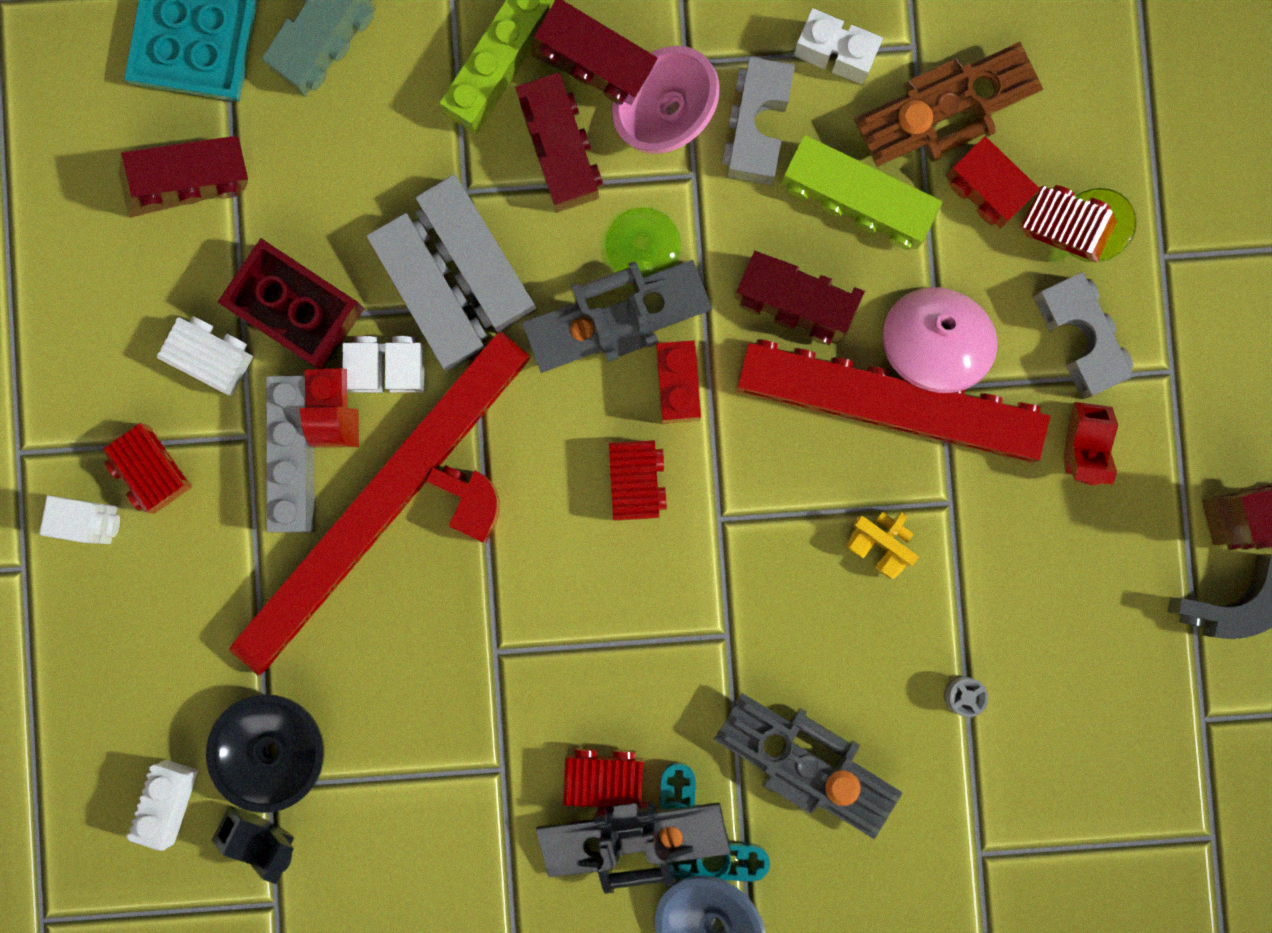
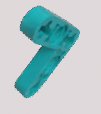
(742, 849)

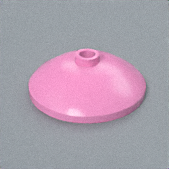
(679, 82)
(935, 356)

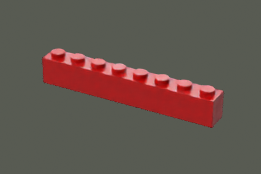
(892, 402)

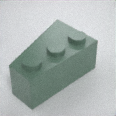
(316, 39)

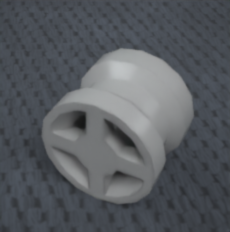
(970, 702)

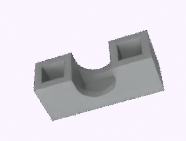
(764, 88)
(1076, 304)

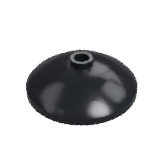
(239, 759)

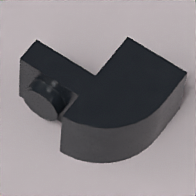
(255, 842)

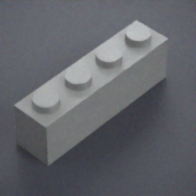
(475, 253)
(427, 293)
(288, 459)

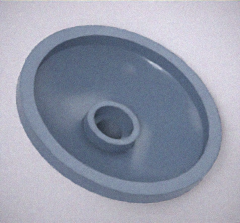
(697, 903)

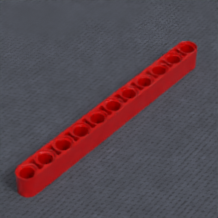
(379, 503)

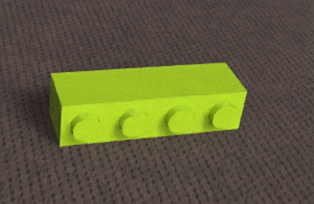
(494, 62)
(860, 193)

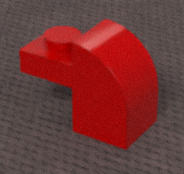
(326, 414)
(1090, 444)
(478, 503)

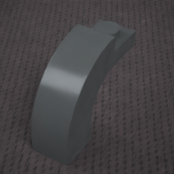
(1237, 620)

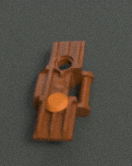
(941, 93)

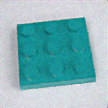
(192, 46)

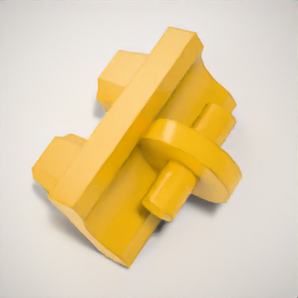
(896, 554)

